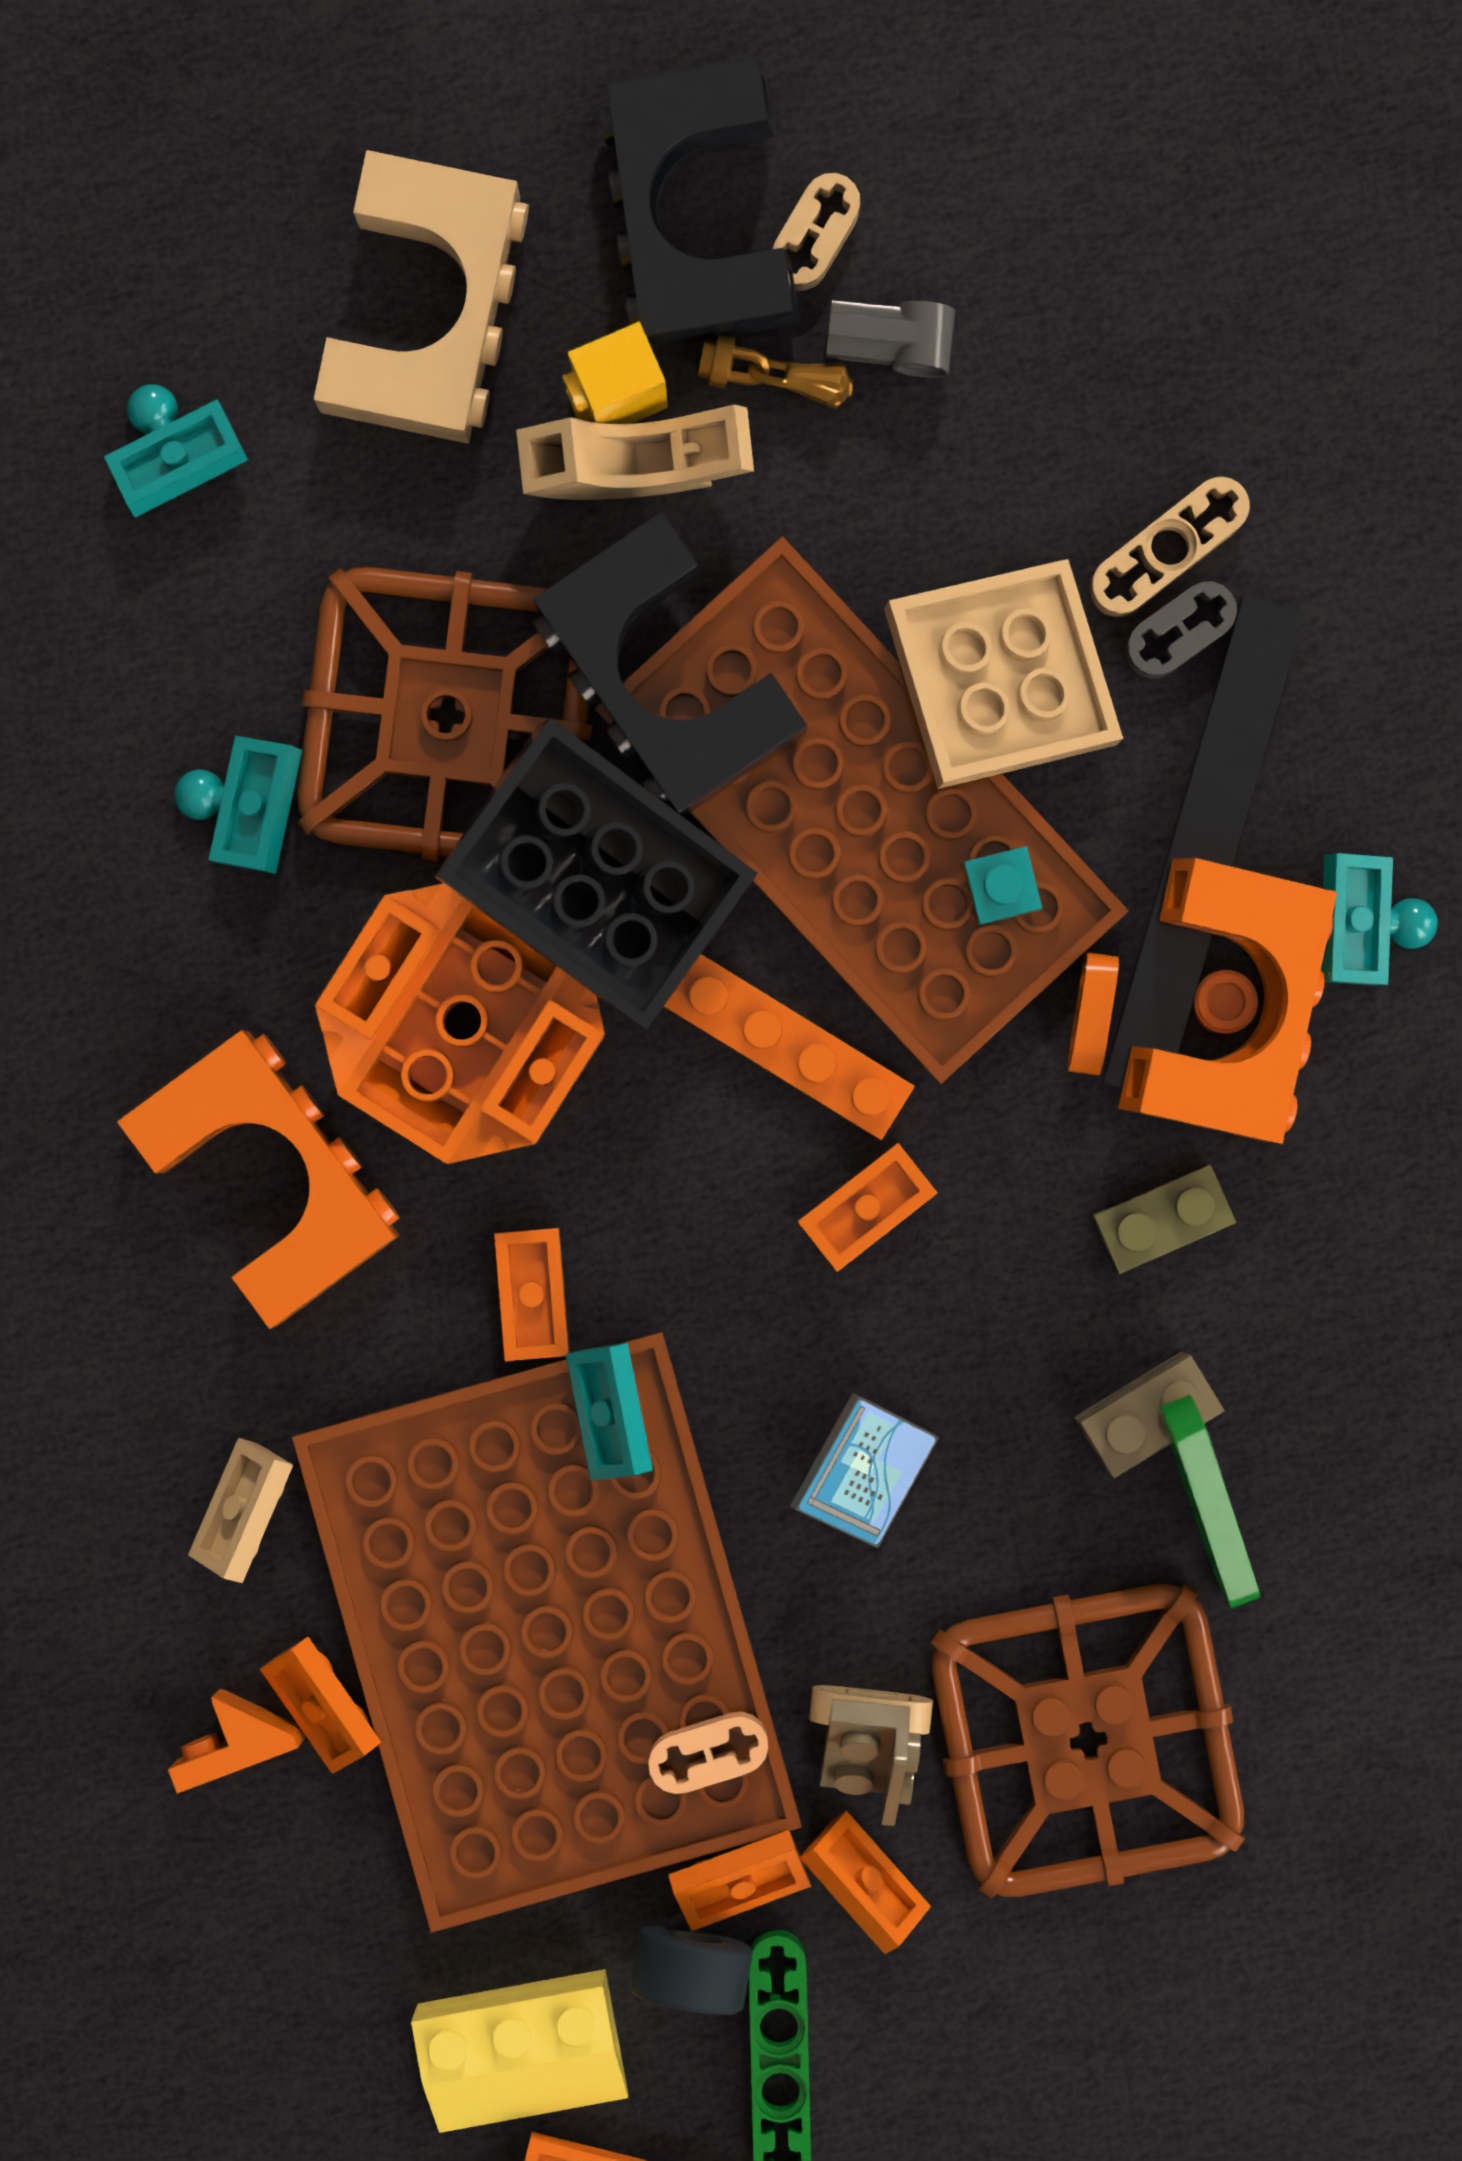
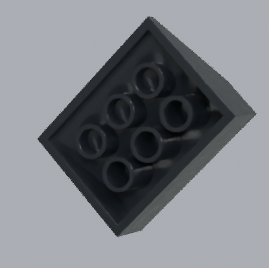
(595, 873)

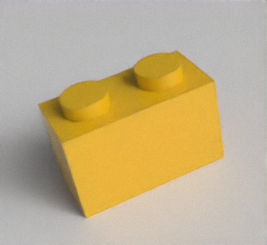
(616, 379)

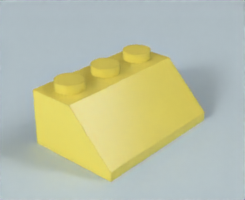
(519, 2051)

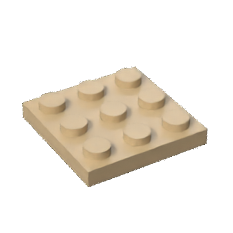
(1002, 673)

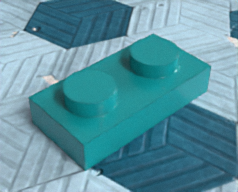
(609, 1412)

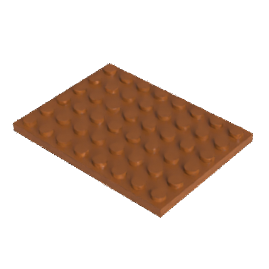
(539, 1638)

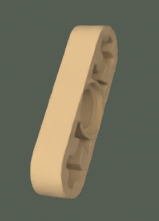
(1216, 531)

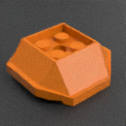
(391, 1035)

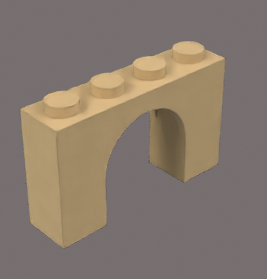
(437, 386)

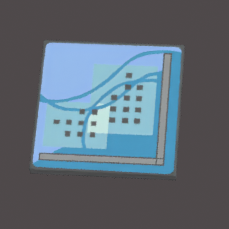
(864, 1471)

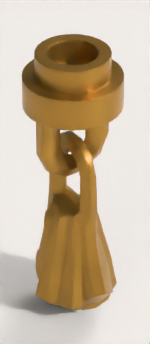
(820, 382)

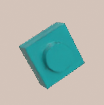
(1002, 885)

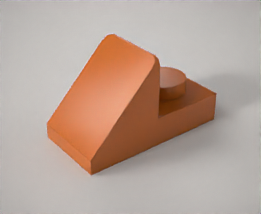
(250, 1737)

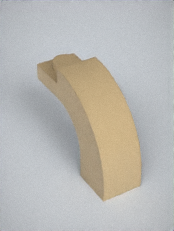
(634, 460)

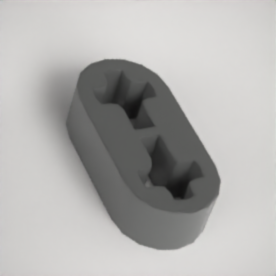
(1189, 642)

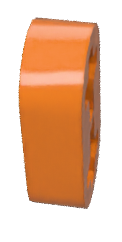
(1092, 1014)

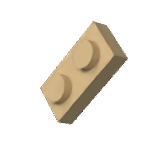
(240, 1510)

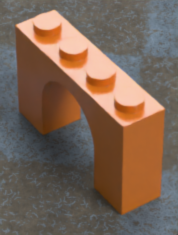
(1286, 935)
(341, 1220)

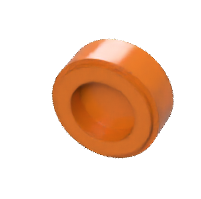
(1225, 1002)

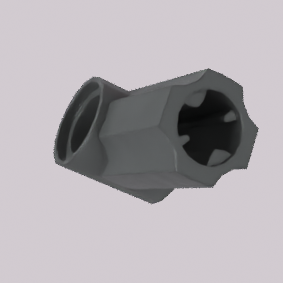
(908, 337)

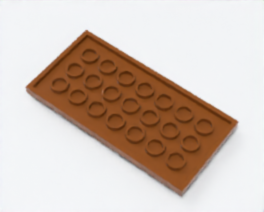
(853, 822)

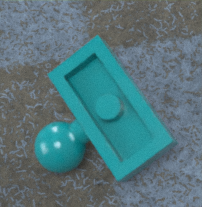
(174, 452)
(250, 804)
(1366, 921)

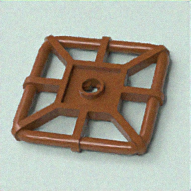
(414, 685)
(1122, 1765)

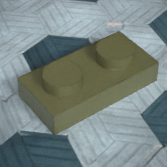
(1163, 1219)

